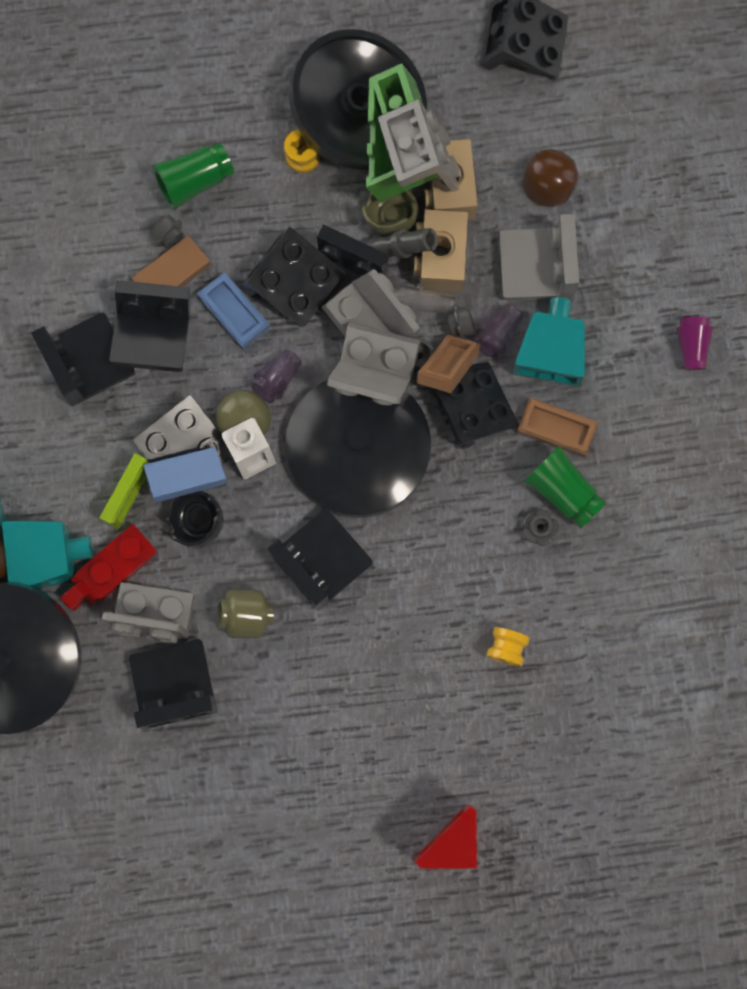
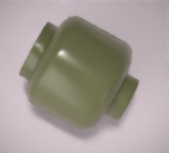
(244, 613)

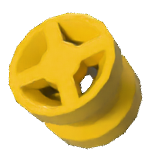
(302, 160)
(508, 647)

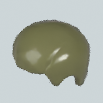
(392, 214)
(240, 407)

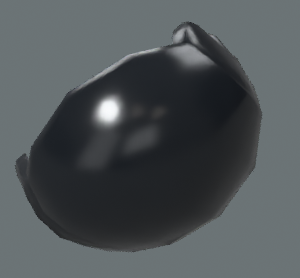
(195, 519)

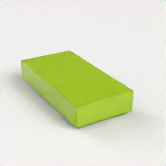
(125, 493)

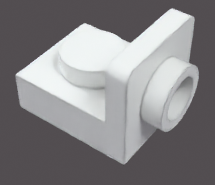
(248, 448)

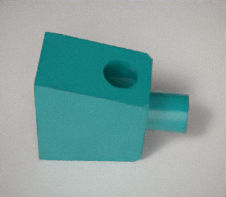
(553, 346)
(42, 552)

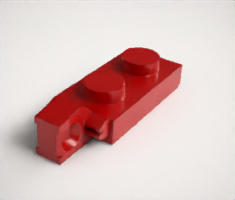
(109, 568)

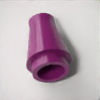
(695, 341)

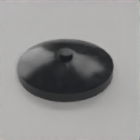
(333, 92)
(356, 452)
(36, 657)

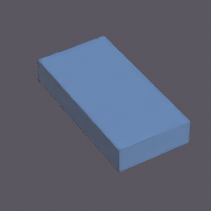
(233, 310)
(184, 474)

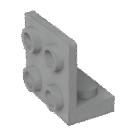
(418, 145)
(540, 261)
(371, 304)
(375, 364)
(151, 610)

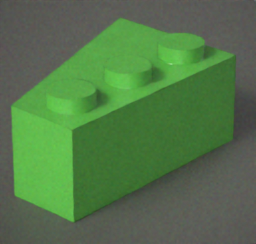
(386, 93)

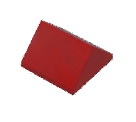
(454, 845)

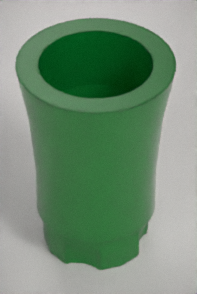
(192, 174)
(565, 488)

